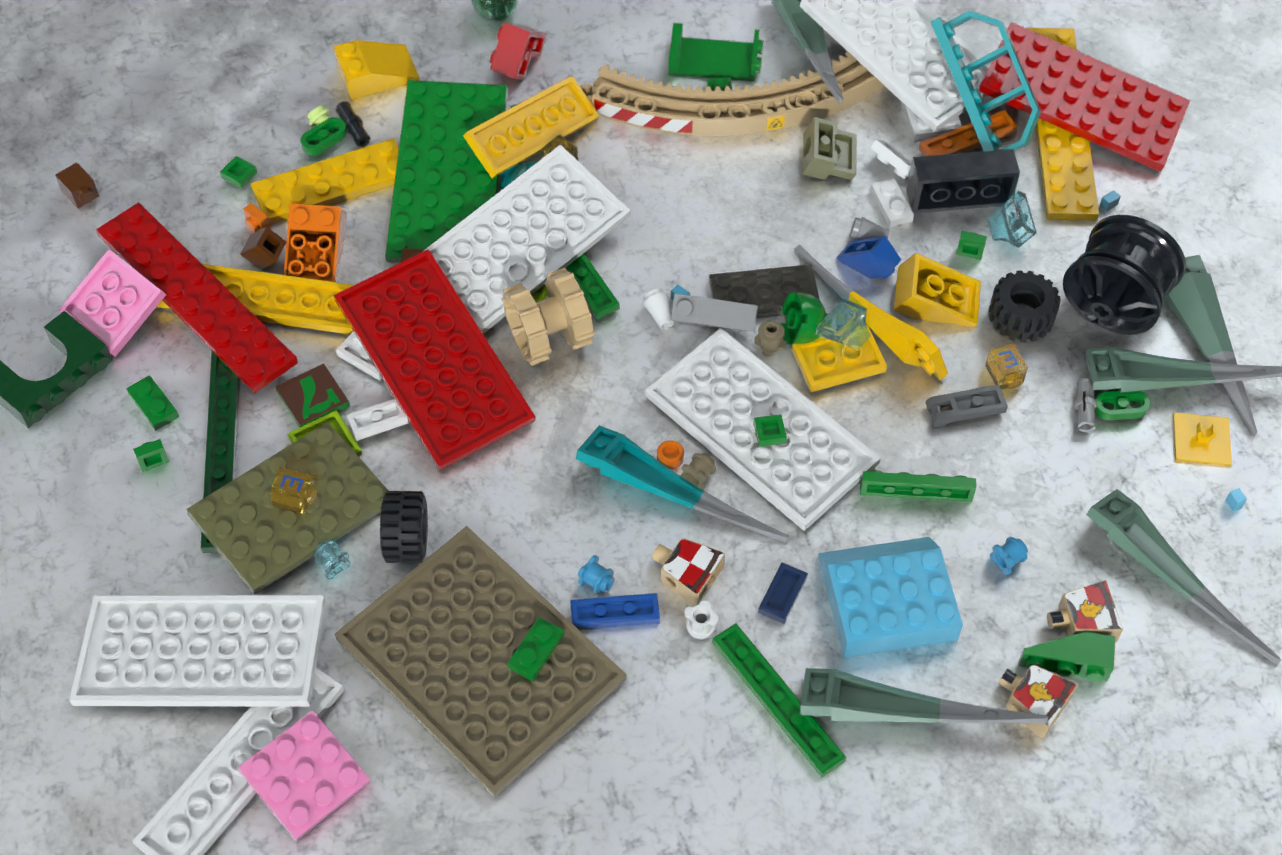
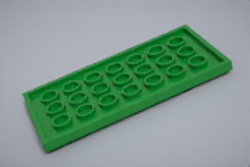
(437, 170)

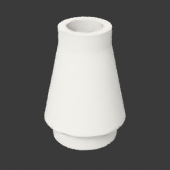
(659, 307)

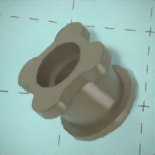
(770, 337)
(699, 469)

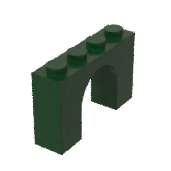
(85, 357)

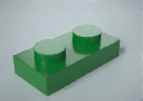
(152, 402)
(536, 649)

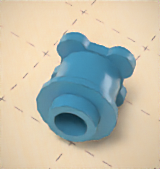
(1009, 554)
(596, 576)

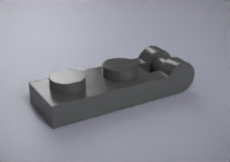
(966, 405)

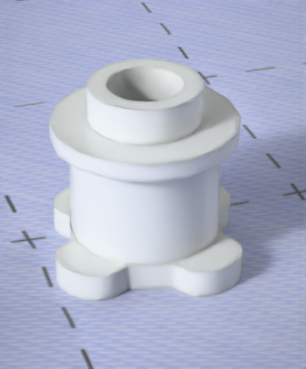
(701, 620)

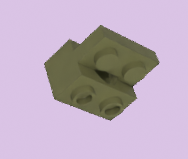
(828, 151)

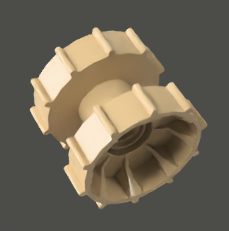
(562, 311)

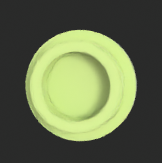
(318, 115)

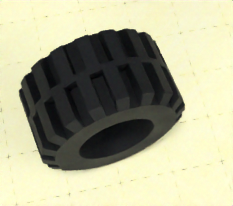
(1028, 290)
(403, 526)

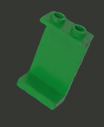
(714, 57)

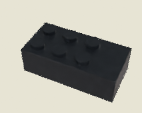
(962, 180)

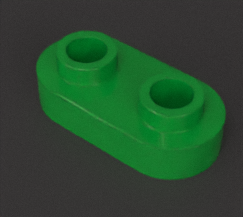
(321, 136)
(1120, 405)

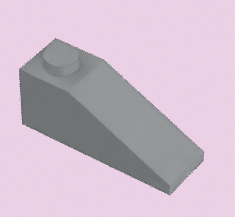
(714, 313)

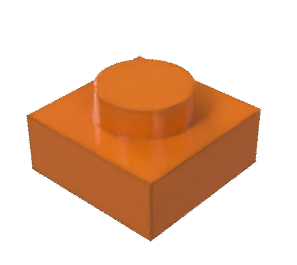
(255, 218)

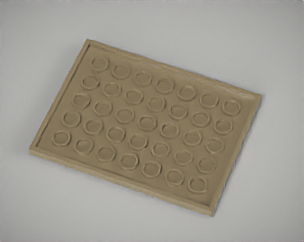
(444, 656)

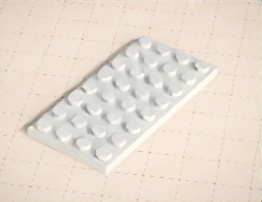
(900, 50)
(525, 233)
(717, 397)
(199, 650)

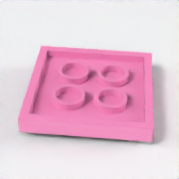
(113, 301)
(304, 775)

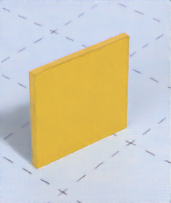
(1202, 439)

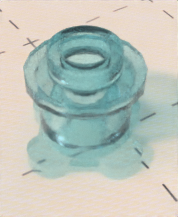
(331, 558)

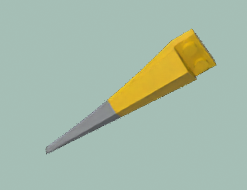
(903, 339)

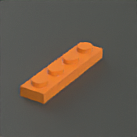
(965, 138)

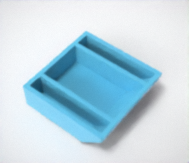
(890, 596)

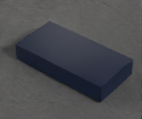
(782, 593)

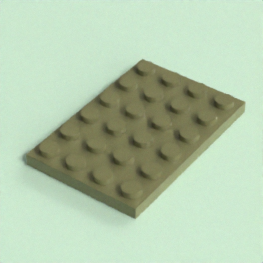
(271, 541)

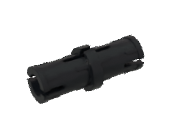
(353, 124)

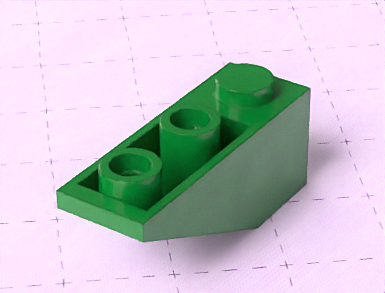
(1077, 655)

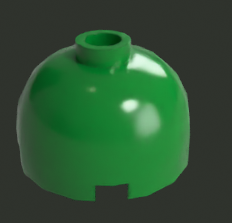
(802, 316)

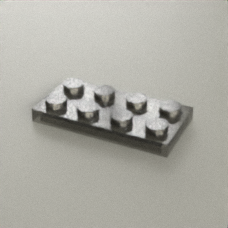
(764, 287)

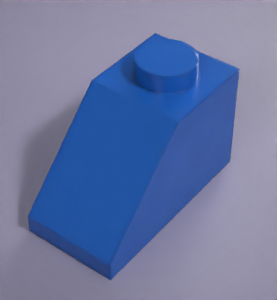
(870, 257)

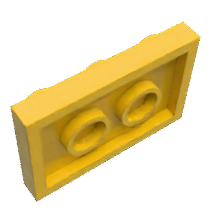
(832, 363)

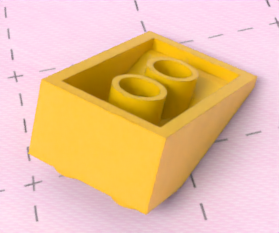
(373, 67)
(936, 292)

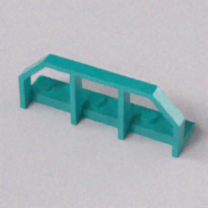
(972, 97)

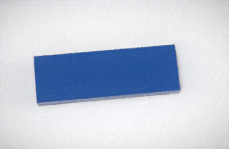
(615, 611)

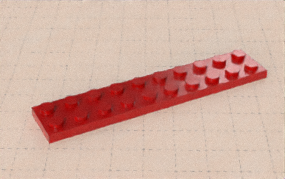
(198, 297)

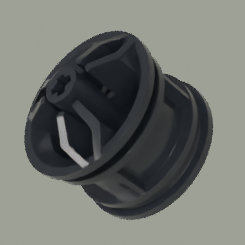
(1124, 274)

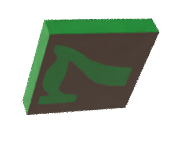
(312, 395)

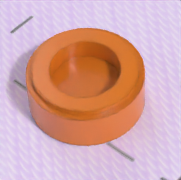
(670, 454)

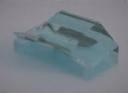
(1013, 221)
(845, 325)

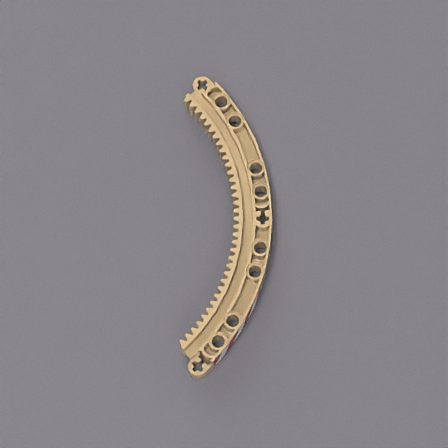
(728, 111)

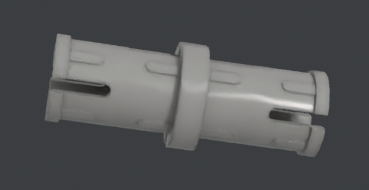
(1085, 406)

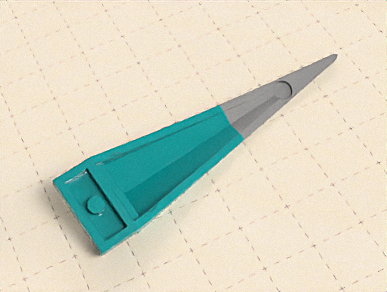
(630, 464)

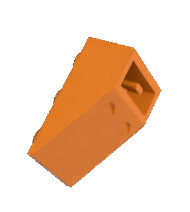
(314, 241)

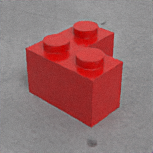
(515, 49)

